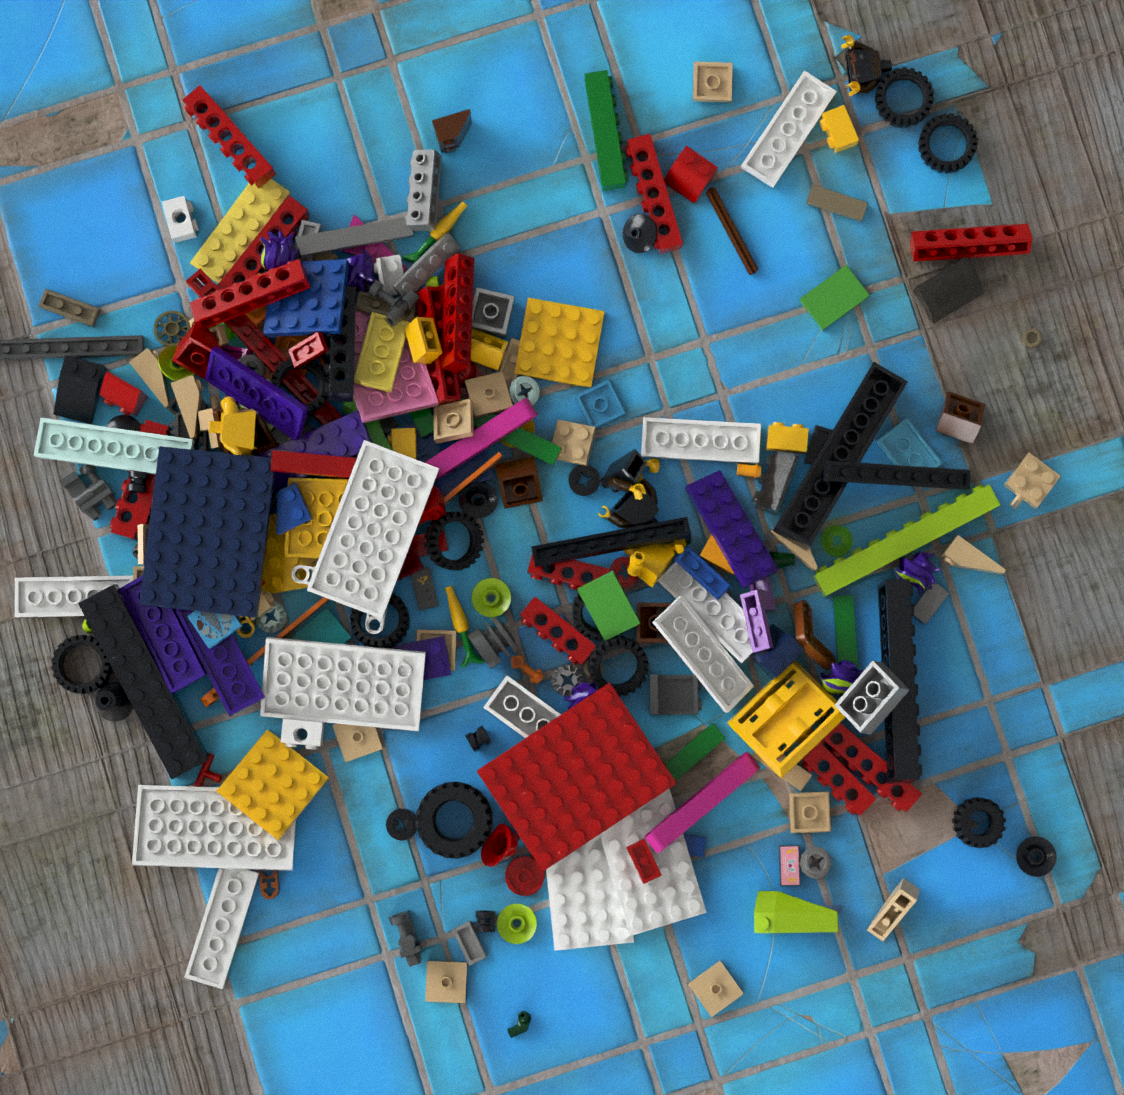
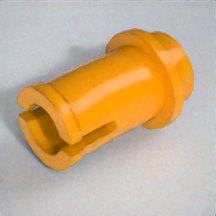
(749, 470)

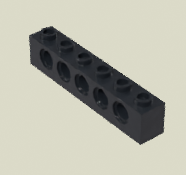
(342, 390)

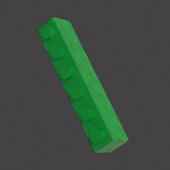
(604, 129)

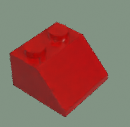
(690, 174)
(195, 350)
(122, 394)

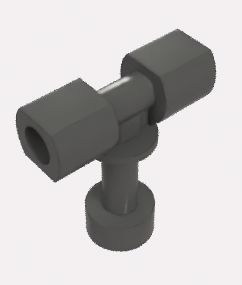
(398, 305)

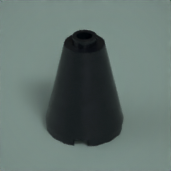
(112, 702)

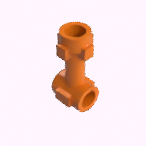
(517, 662)

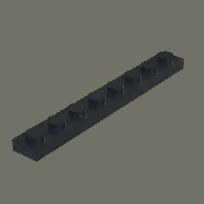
(896, 475)
(611, 541)

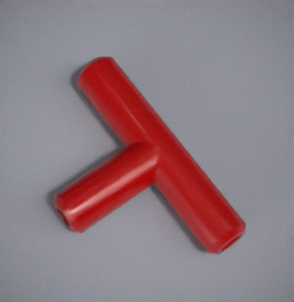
(206, 773)

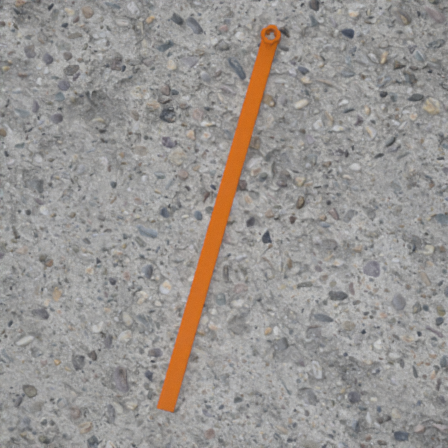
(212, 696)

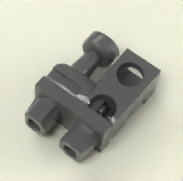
(89, 497)
(408, 938)

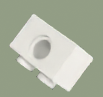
(173, 209)
(290, 733)

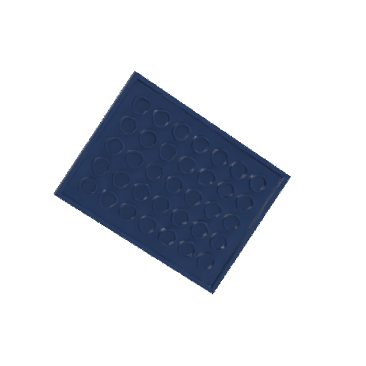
(208, 532)

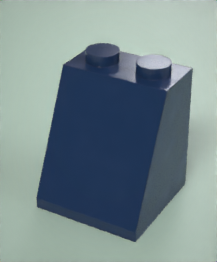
(777, 659)

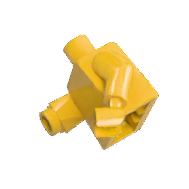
(235, 427)
(652, 560)

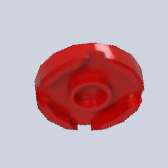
(524, 876)

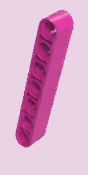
(483, 437)
(702, 802)

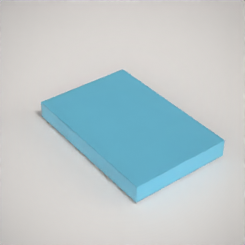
(907, 447)

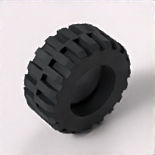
(427, 820)

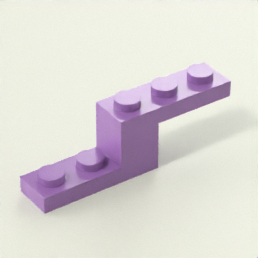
(755, 607)

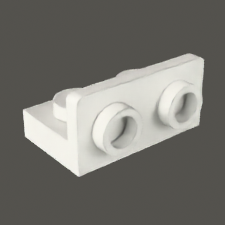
(389, 271)

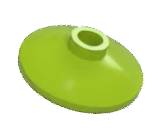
(166, 365)
(488, 587)
(514, 934)

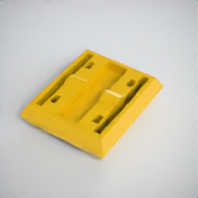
(786, 718)

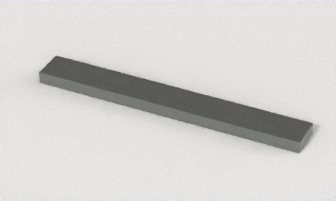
(76, 347)

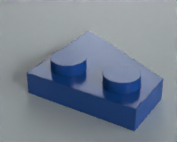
(291, 509)

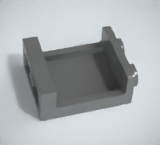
(674, 695)

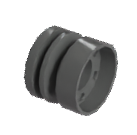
(493, 642)

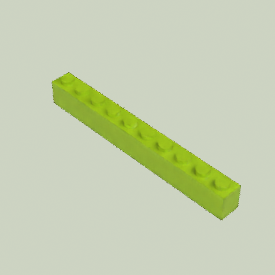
(906, 540)

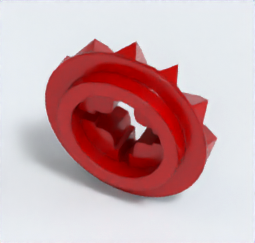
(616, 566)

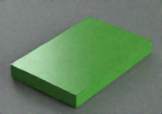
(834, 297)
(608, 605)

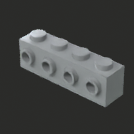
(423, 190)

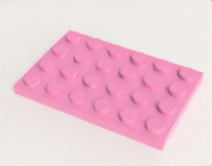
(411, 386)

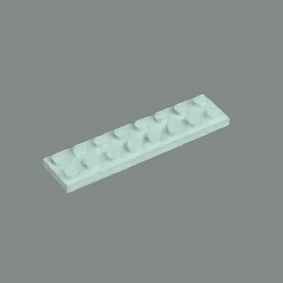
(103, 445)

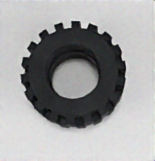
(996, 822)

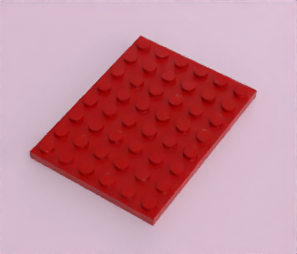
(576, 776)

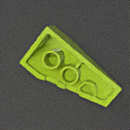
(788, 914)

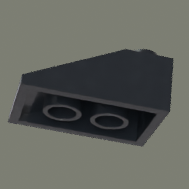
(79, 389)

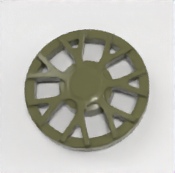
(171, 328)

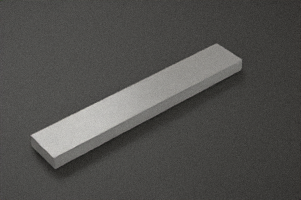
(353, 237)

